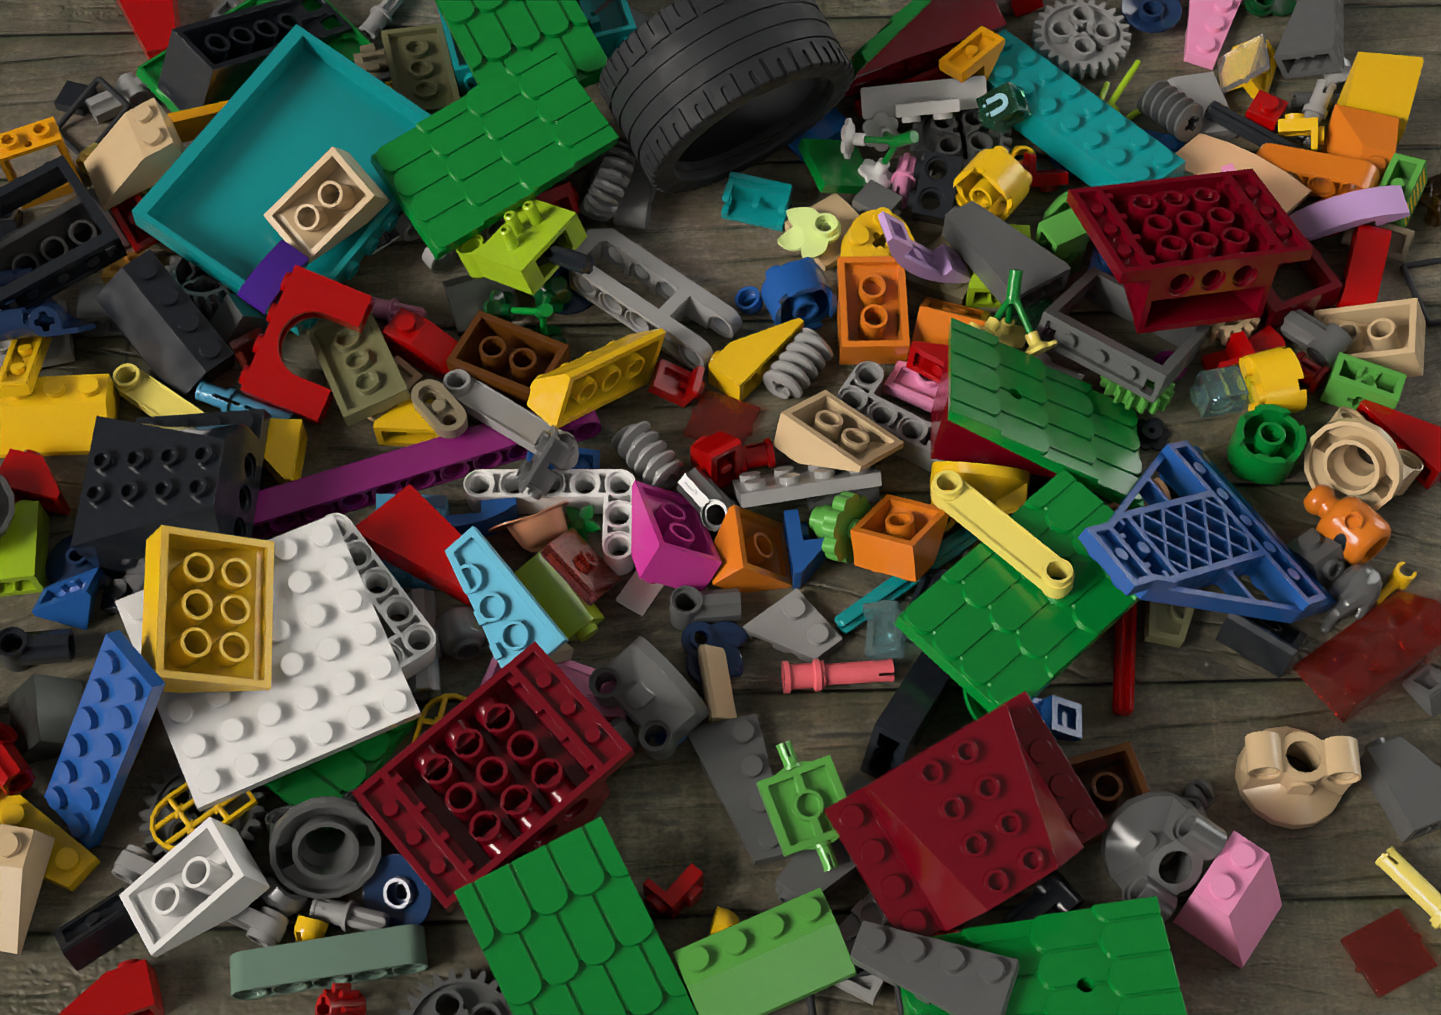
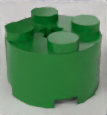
(1266, 445)

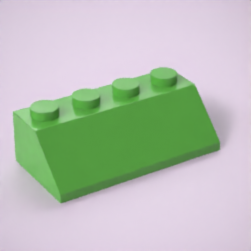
(767, 959)

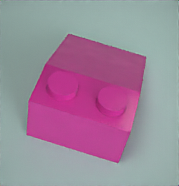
(670, 539)

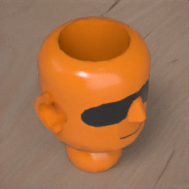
(1349, 523)

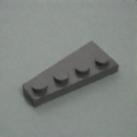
(735, 760)

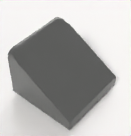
(1426, 689)

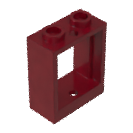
(1325, 295)

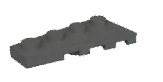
(937, 971)

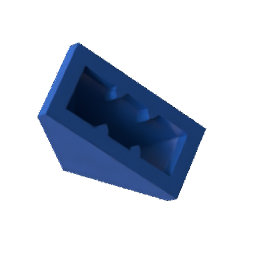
(70, 599)

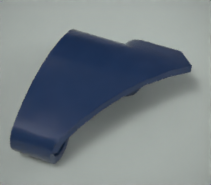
(41, 320)

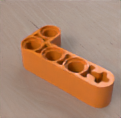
(1322, 172)

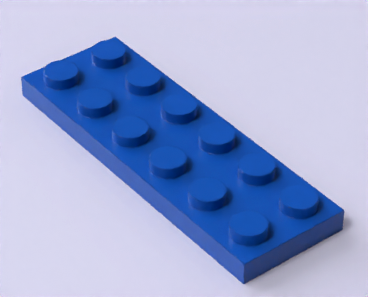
(104, 739)

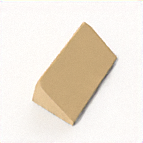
(716, 683)

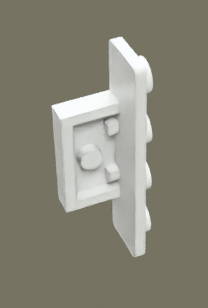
(922, 98)

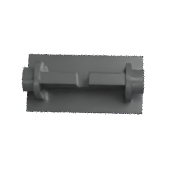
(536, 472)

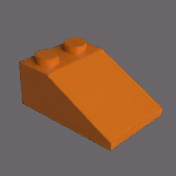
(871, 310)

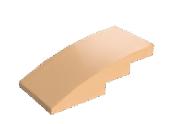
(1209, 154)

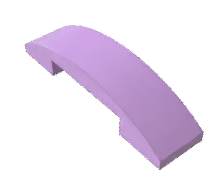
(1351, 210)
(937, 265)

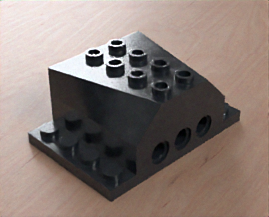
(165, 472)

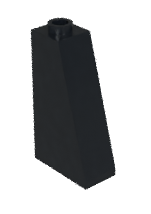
(906, 717)

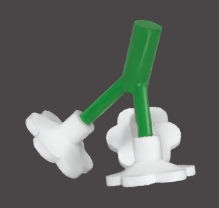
(879, 133)

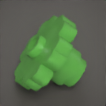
(836, 521)

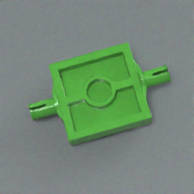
(797, 802)

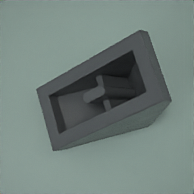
(237, 318)

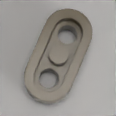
(441, 411)

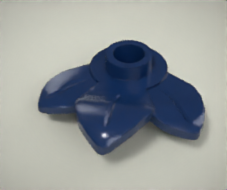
(722, 635)

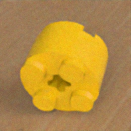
(993, 182)
(866, 236)
(1273, 379)

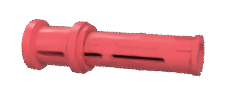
(818, 675)

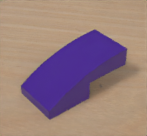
(264, 283)

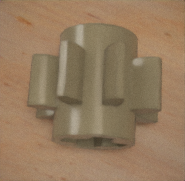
(371, 60)

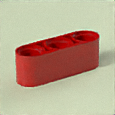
(1364, 265)

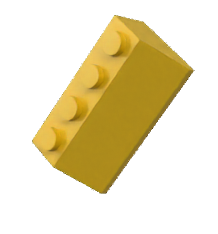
(596, 378)
(57, 414)

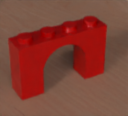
(303, 297)

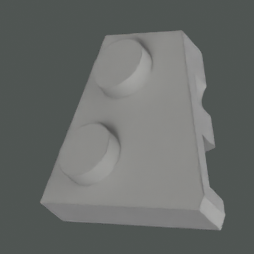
(795, 628)

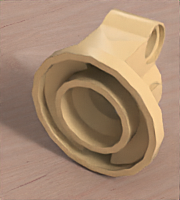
(1335, 461)
(1287, 795)

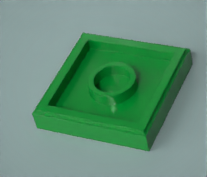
(829, 167)

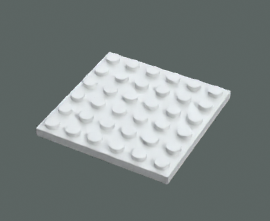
(329, 679)

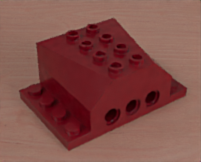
(1191, 245)
(496, 776)
(967, 821)

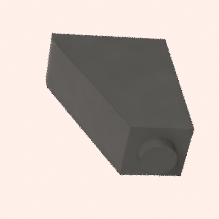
(1404, 785)

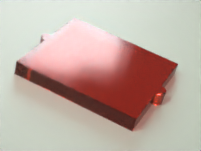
(721, 413)
(1388, 953)

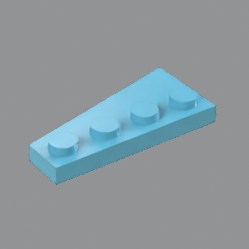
(500, 600)

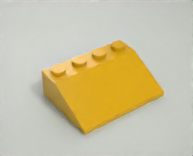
(208, 610)

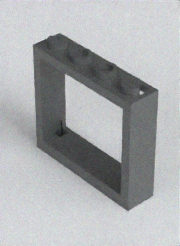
(1107, 355)

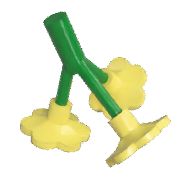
(1006, 329)

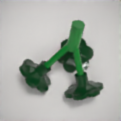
(548, 299)

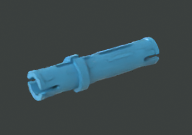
(211, 394)

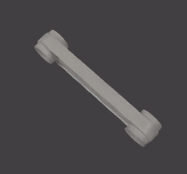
(501, 413)
(262, 926)

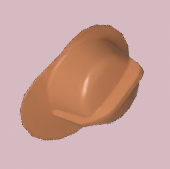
(538, 529)

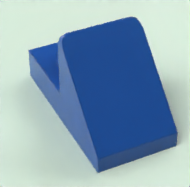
(804, 554)

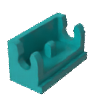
(756, 201)

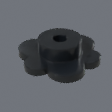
(1152, 434)

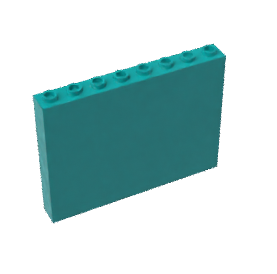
(260, 146)

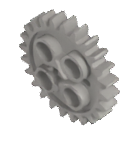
(1081, 37)

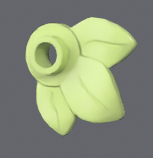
(808, 232)

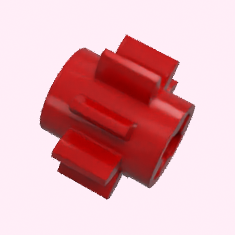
(341, 1001)

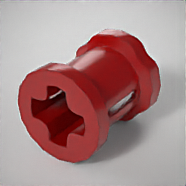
(1313, 373)
(758, 455)

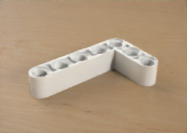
(568, 486)
(391, 602)

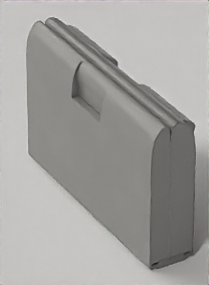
(1203, 90)

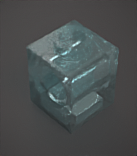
(1219, 391)

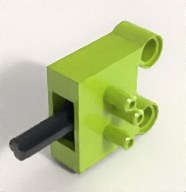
(528, 247)

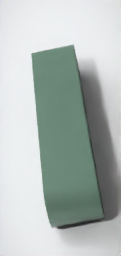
(327, 961)

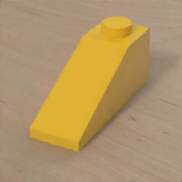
(744, 361)

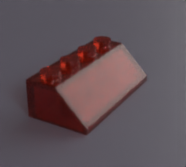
(1373, 653)

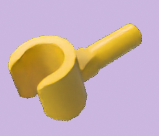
(1396, 581)

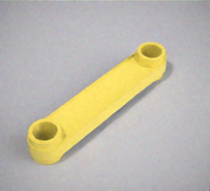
(149, 393)
(1002, 534)

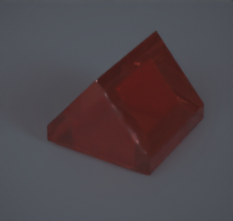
(243, 347)

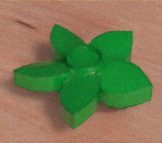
(582, 521)

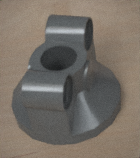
(651, 696)
(1145, 833)
(320, 863)

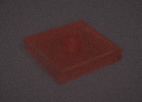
(580, 566)

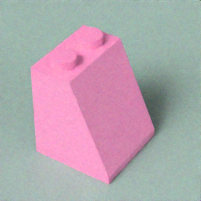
(1233, 901)

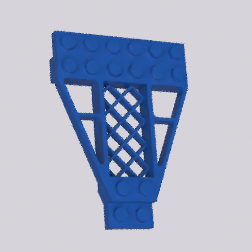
(1201, 541)

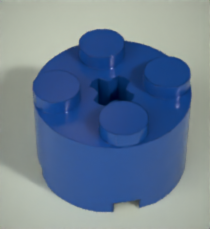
(798, 292)

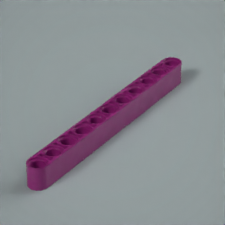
(419, 464)

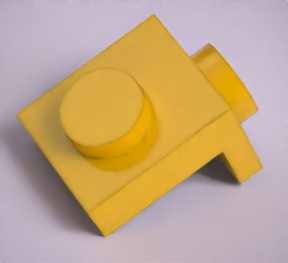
(1297, 125)

